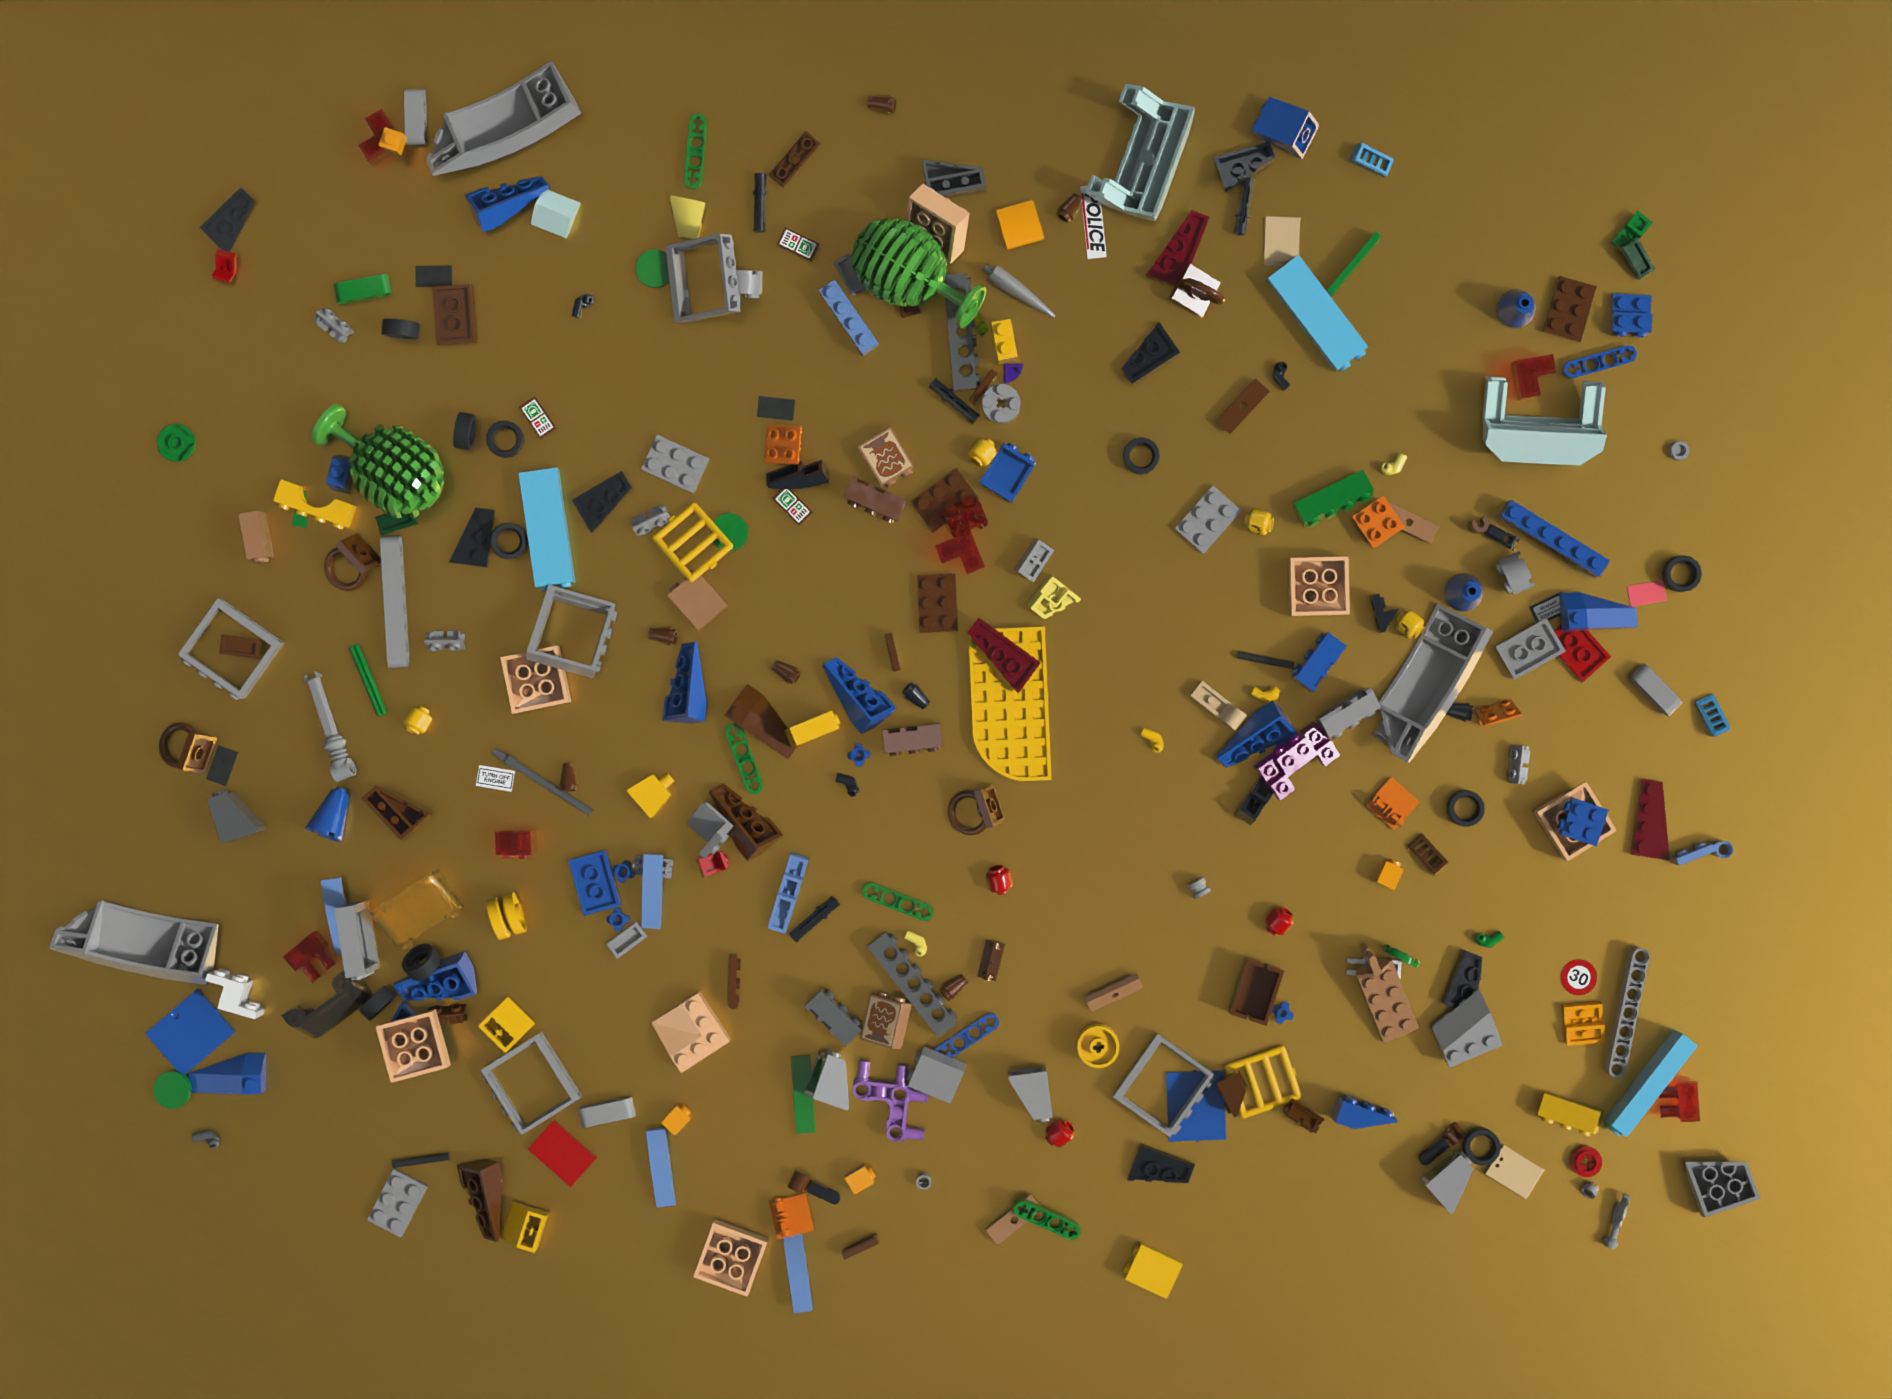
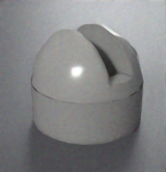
(923, 1183)
(1590, 1190)

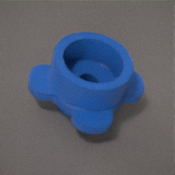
(853, 755)
(629, 873)
(622, 919)
(1277, 1012)

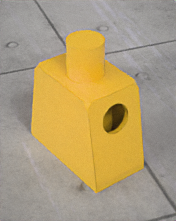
(652, 793)

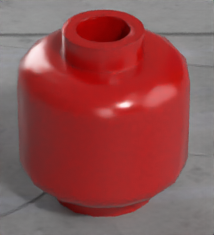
(999, 879)
(1279, 921)
(1059, 1133)

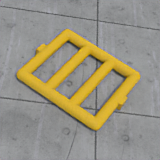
(680, 563)
(1264, 1057)

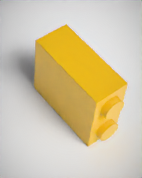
(1004, 341)
(812, 728)
(1152, 1269)

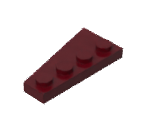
(1179, 250)
(1007, 657)
(1650, 828)

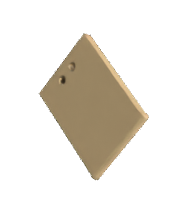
(1281, 240)
(1515, 1172)

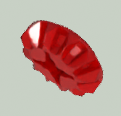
(1593, 1166)

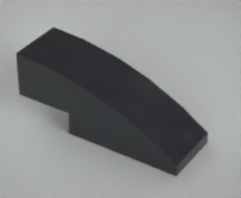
(798, 476)
(1254, 801)

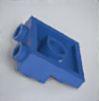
(1631, 315)
(1582, 821)

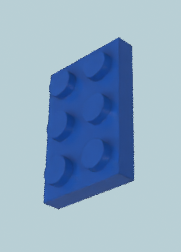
(594, 882)

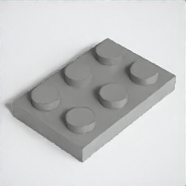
(675, 464)
(1207, 519)
(1530, 648)
(397, 1202)

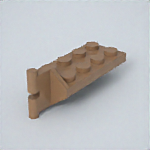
(1385, 996)

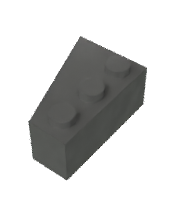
(953, 179)
(834, 1016)

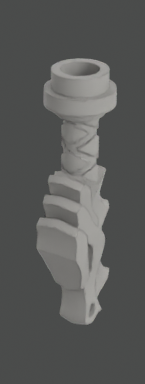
(1619, 1214)

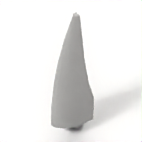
(1011, 286)

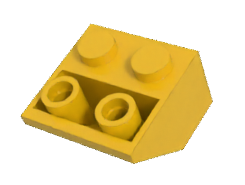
(506, 1024)
(524, 1226)

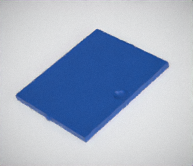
(190, 1032)
(1207, 1117)

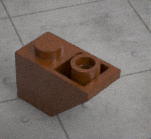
(1233, 1089)

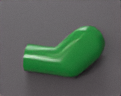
(1489, 941)

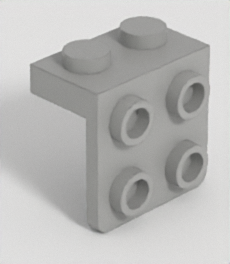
(711, 827)

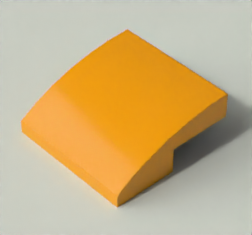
(1020, 224)
(1583, 1023)

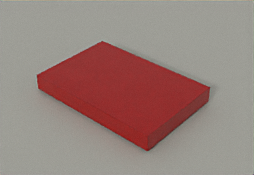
(1582, 652)
(562, 1153)

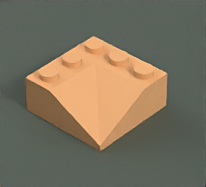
(941, 219)
(1318, 586)
(534, 684)
(1551, 813)
(690, 1032)
(413, 1046)
(731, 1257)

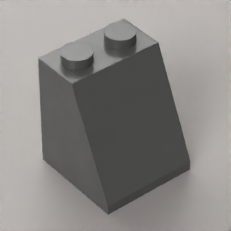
(233, 816)

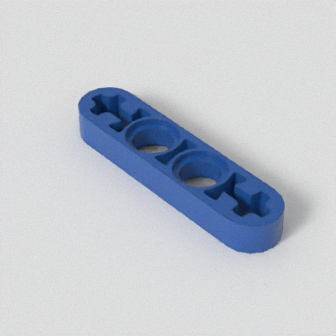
(1599, 362)
(964, 1034)

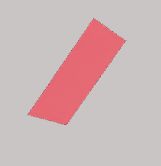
(1647, 593)

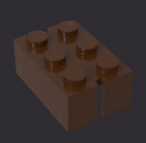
(1256, 991)

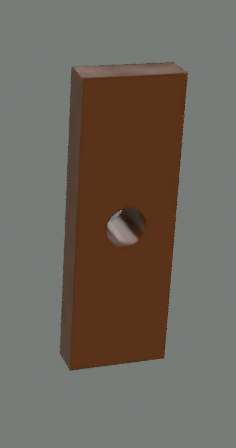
(786, 168)
(1251, 398)

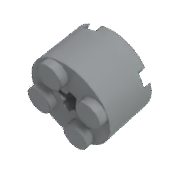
(749, 283)
(1012, 404)
(1515, 573)

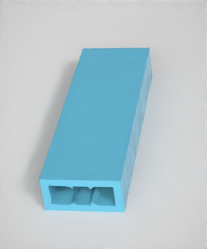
(1317, 314)
(547, 528)
(1650, 1083)

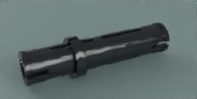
(760, 202)
(1244, 207)
(952, 399)
(817, 916)

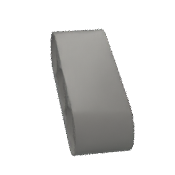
(415, 116)
(1656, 689)
(606, 1112)

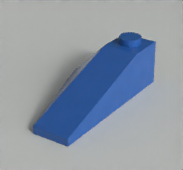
(497, 205)
(687, 694)
(1264, 729)
(451, 979)
(234, 1076)

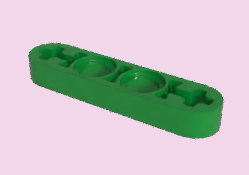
(695, 151)
(741, 759)
(896, 904)
(1048, 1215)

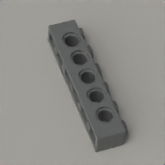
(960, 381)
(938, 1025)

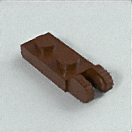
(733, 982)

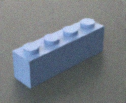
(848, 317)

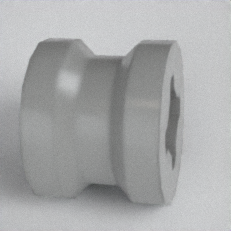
(1199, 887)

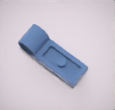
(1702, 849)

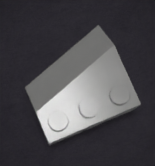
(1348, 712)
(1466, 1031)
(1720, 1185)

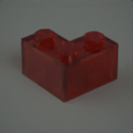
(371, 147)
(1527, 373)
(963, 548)
(515, 844)

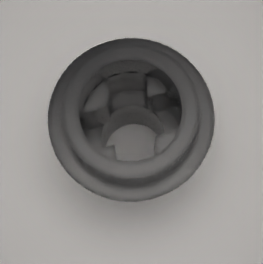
(915, 695)
(1461, 711)

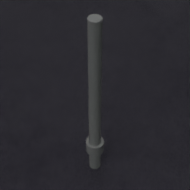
(510, 761)

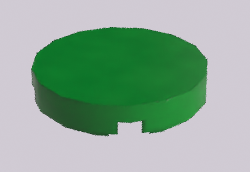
(653, 268)
(176, 442)
(733, 528)
(1401, 955)
(172, 1089)

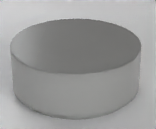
(1678, 450)

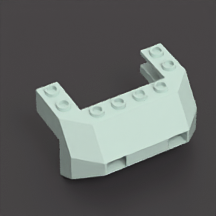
(1149, 155)
(1543, 438)

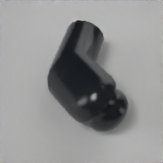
(581, 303)
(1279, 374)
(850, 784)

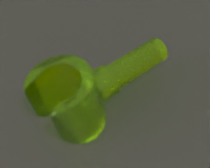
(982, 327)

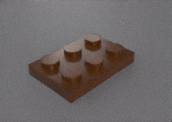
(1569, 309)
(454, 314)
(942, 494)
(937, 603)

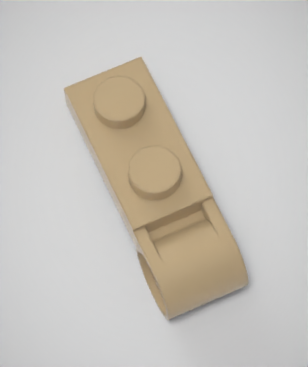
(1218, 705)

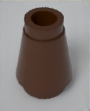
(882, 103)
(1069, 208)
(664, 635)
(787, 672)
(568, 778)
(953, 987)

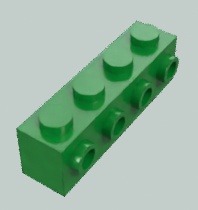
(1333, 499)

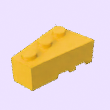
(1570, 1114)

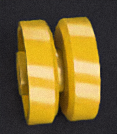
(506, 916)
(1101, 1056)

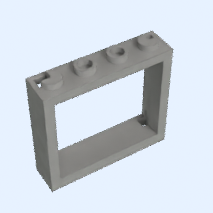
(679, 281)
(578, 600)
(220, 682)
(357, 939)
(555, 1063)
(1185, 1111)

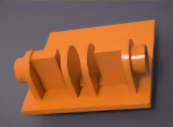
(783, 444)
(1378, 521)
(1497, 712)
(1392, 803)
(791, 1216)

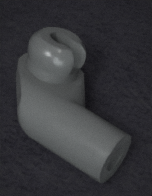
(208, 1136)

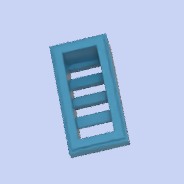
(1355, 158)
(1706, 718)

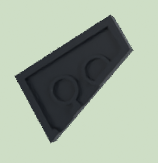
(1242, 164)
(228, 220)
(1151, 355)
(601, 500)
(475, 541)
(1464, 979)
(1159, 1166)

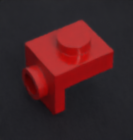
(225, 266)
(713, 864)

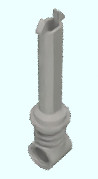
(341, 767)

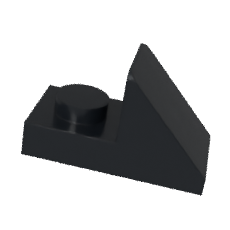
(1382, 618)

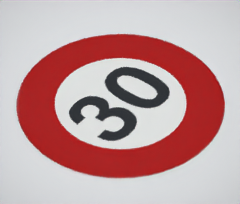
(1578, 977)

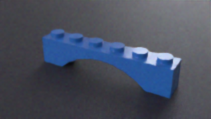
(1543, 531)

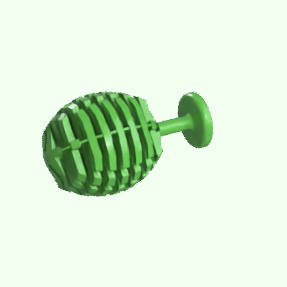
(908, 268)
(387, 467)

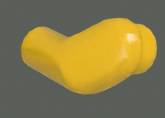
(1265, 696)
(1155, 739)

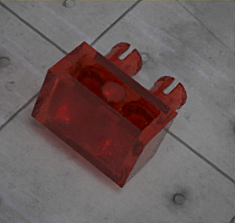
(964, 516)
(311, 947)
(1689, 1104)

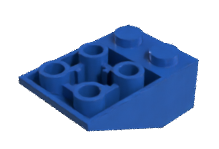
(1360, 1115)

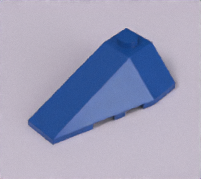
(1589, 612)
(860, 701)

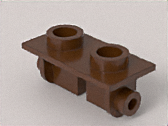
(990, 960)
(454, 1012)
(1297, 1111)

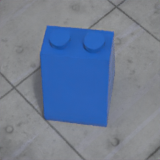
(1286, 126)

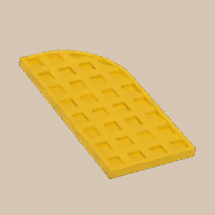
(1009, 725)

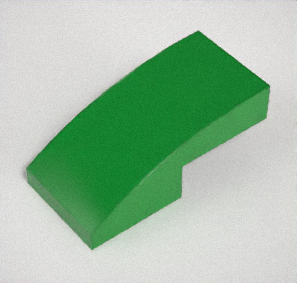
(1634, 227)

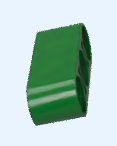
(362, 289)

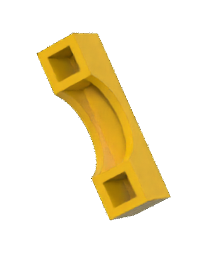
(292, 496)

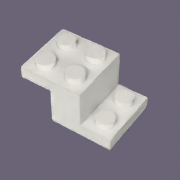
(235, 993)

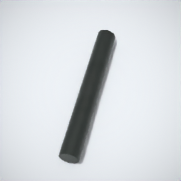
(1265, 660)
(420, 1160)

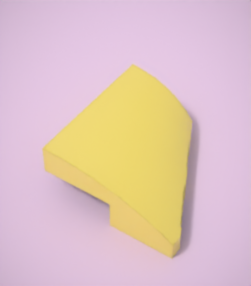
(687, 216)
(1051, 597)

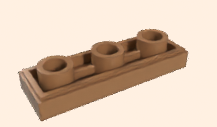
(1419, 526)
(1113, 992)
(1005, 1227)

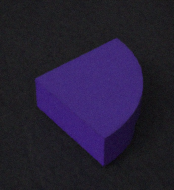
(1011, 372)

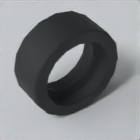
(400, 328)
(464, 431)
(519, 439)
(1141, 441)
(508, 526)
(1667, 573)
(1479, 803)
(426, 968)
(376, 1003)
(1495, 1150)

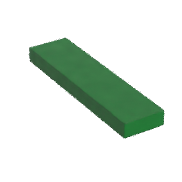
(1353, 264)
(802, 1104)

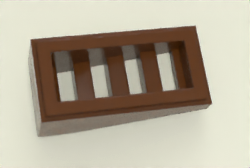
(1440, 866)

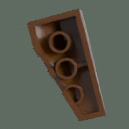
(759, 718)
(750, 830)
(485, 1187)

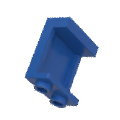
(1008, 472)

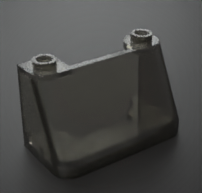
(349, 998)

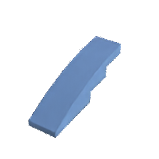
(652, 890)
(788, 893)
(333, 898)
(660, 1167)
(798, 1274)

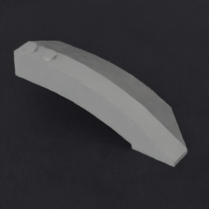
(503, 122)
(1431, 679)
(141, 942)

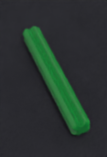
(368, 680)

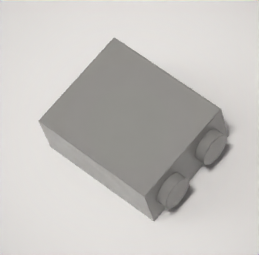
(936, 1074)

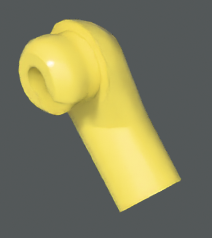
(1394, 467)
(918, 942)

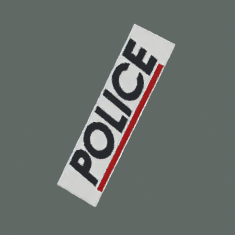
(1093, 226)

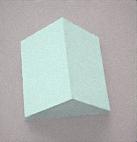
(554, 213)

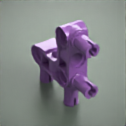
(885, 1092)

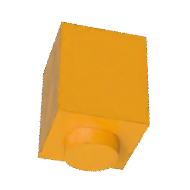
(392, 141)
(1389, 874)
(677, 1119)
(860, 1178)

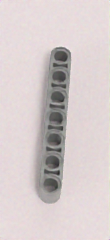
(394, 601)
(1630, 1021)

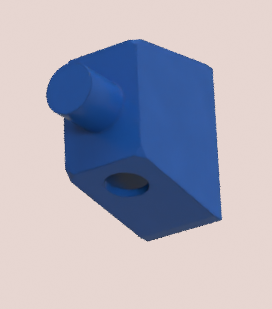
(339, 474)

